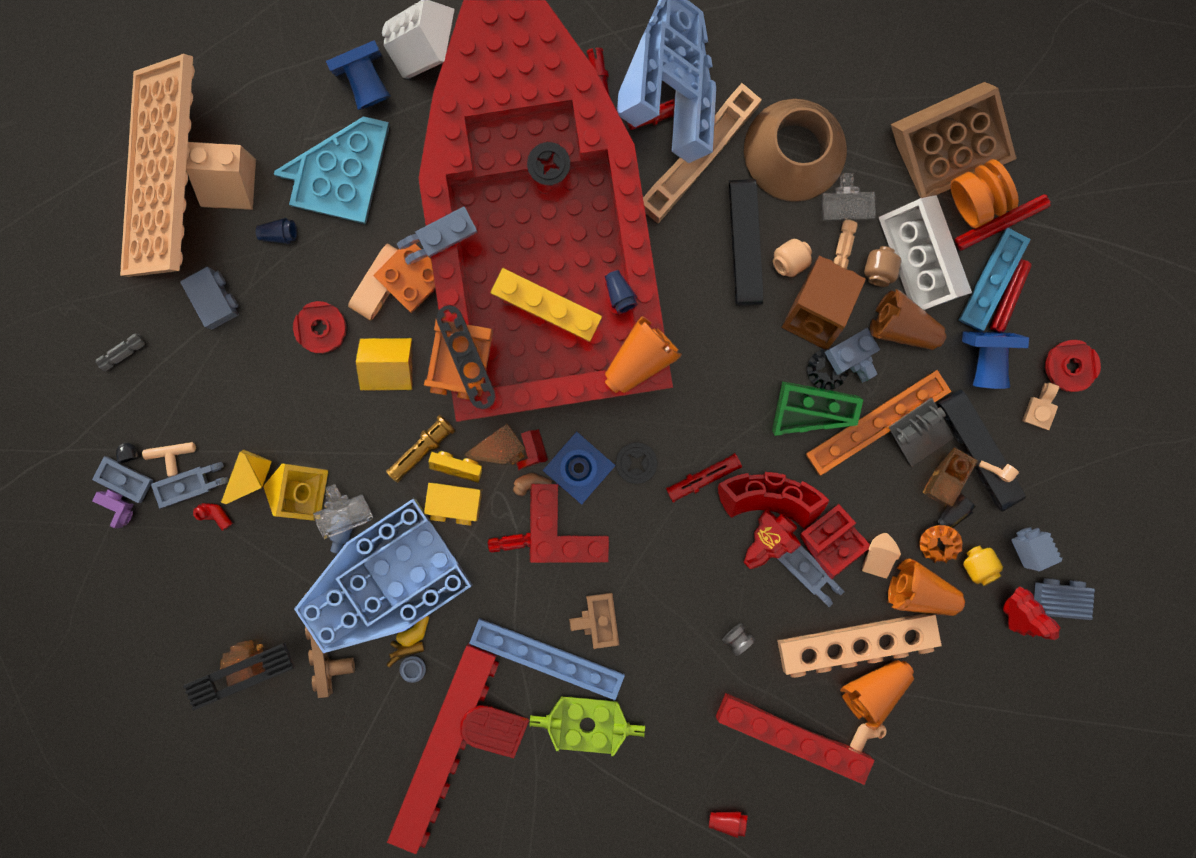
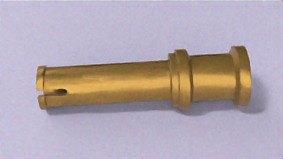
(429, 440)

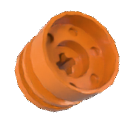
(984, 193)

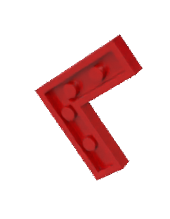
(544, 542)

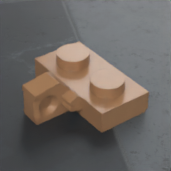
(598, 621)

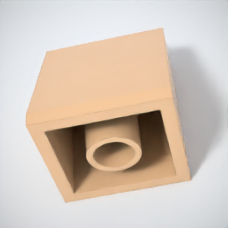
(221, 175)

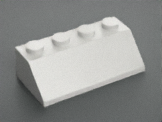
(418, 37)
(927, 251)

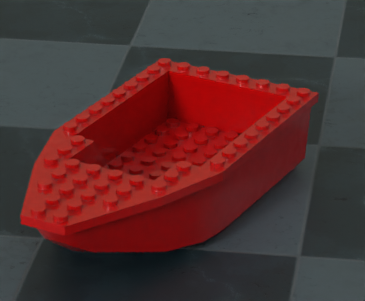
(501, 91)

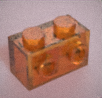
(238, 653)

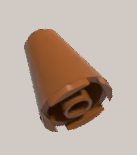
(906, 323)

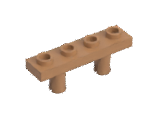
(326, 668)

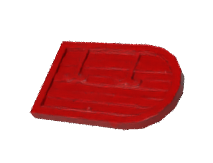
(493, 730)

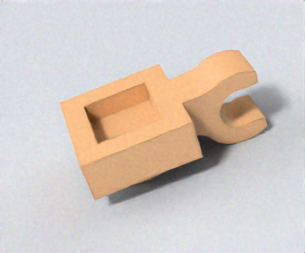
(1041, 411)

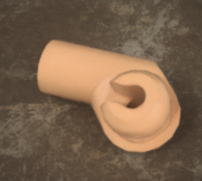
(864, 733)

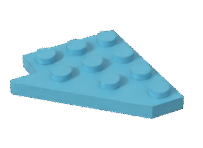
(339, 172)

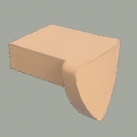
(881, 556)

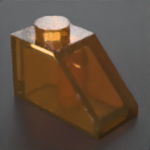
(499, 447)

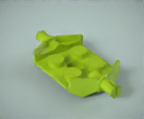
(606, 736)

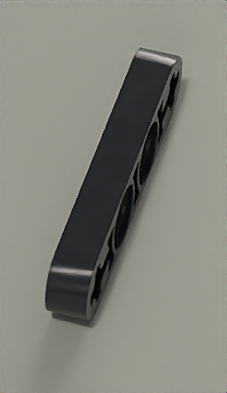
(463, 358)

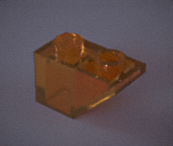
(950, 477)

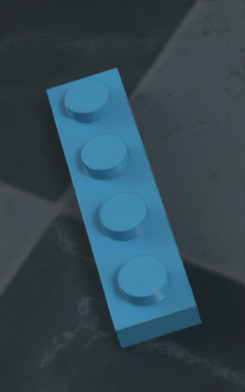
(994, 279)

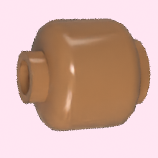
(882, 266)

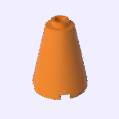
(640, 357)
(923, 591)
(878, 692)

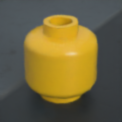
(983, 565)

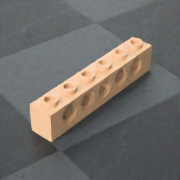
(923, 624)

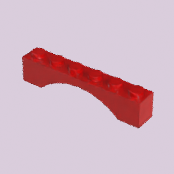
(794, 739)

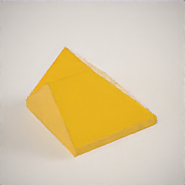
(246, 476)
(296, 491)

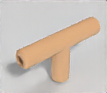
(169, 453)

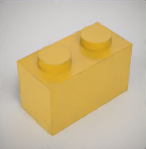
(452, 502)

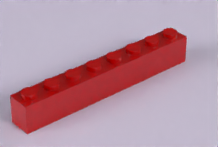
(441, 750)

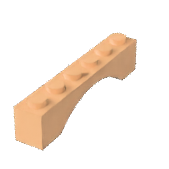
(682, 174)

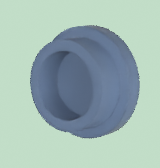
(412, 669)

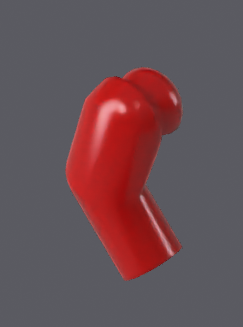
(212, 512)

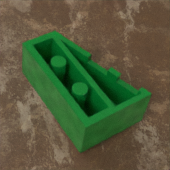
(812, 408)

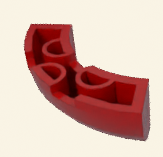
(772, 492)

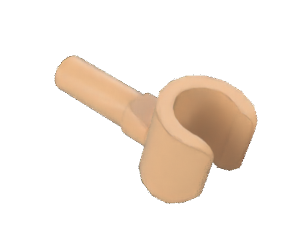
(1007, 474)

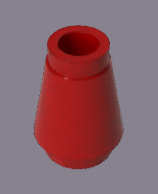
(729, 823)

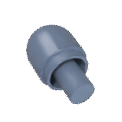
(339, 540)

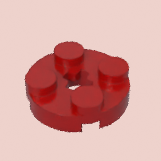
(309, 317)
(1082, 354)

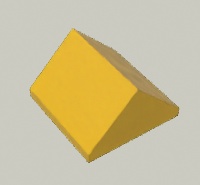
(385, 364)

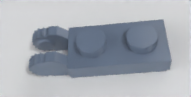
(439, 235)
(186, 485)
(809, 573)

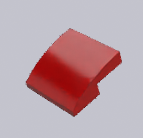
(835, 541)

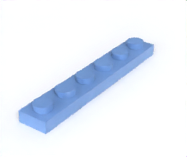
(547, 659)

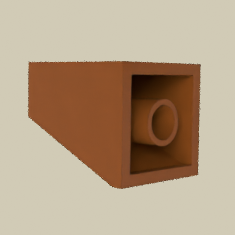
(824, 303)

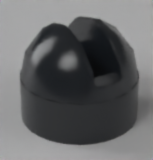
(126, 452)

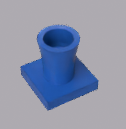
(361, 74)
(993, 356)
(594, 462)

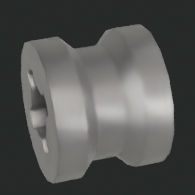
(738, 639)

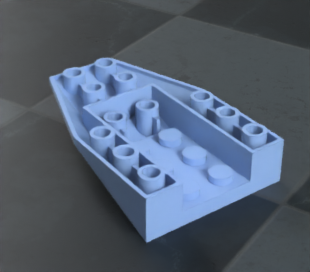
(382, 582)

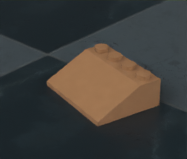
(954, 138)

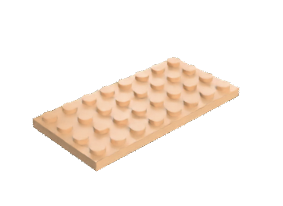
(157, 167)

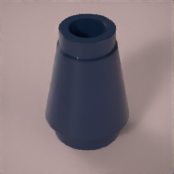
(277, 231)
(620, 292)

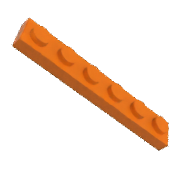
(875, 423)

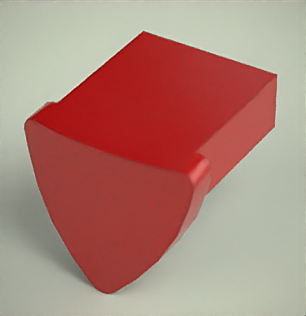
(534, 449)

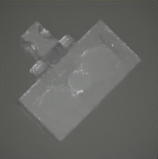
(848, 202)
(341, 513)

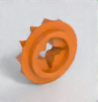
(948, 536)

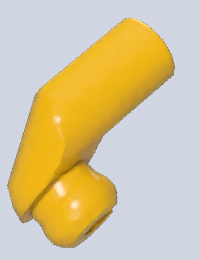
(413, 635)

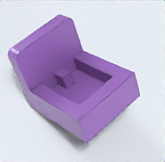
(114, 502)

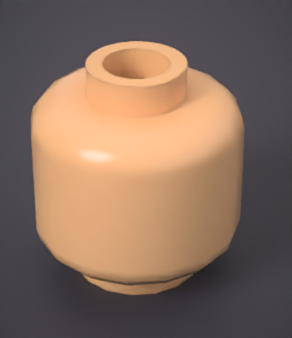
(792, 258)

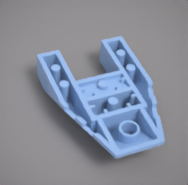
(675, 53)

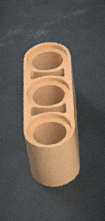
(371, 293)

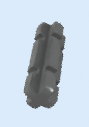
(120, 352)

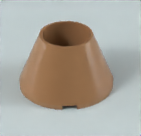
(779, 174)

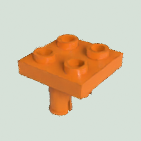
(406, 282)

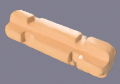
(845, 243)

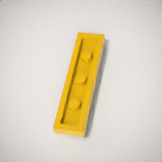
(546, 304)

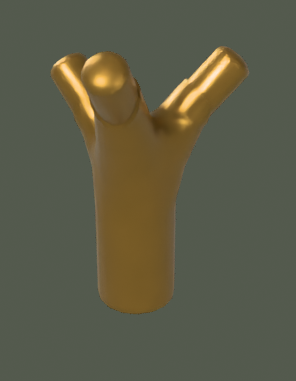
(404, 651)

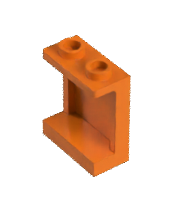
(442, 369)

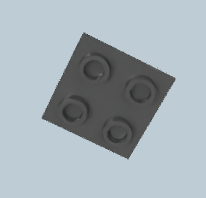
(921, 431)

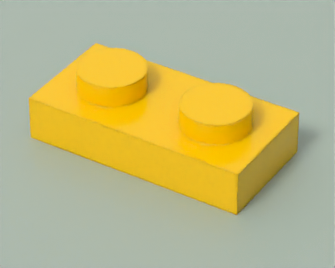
(464, 469)

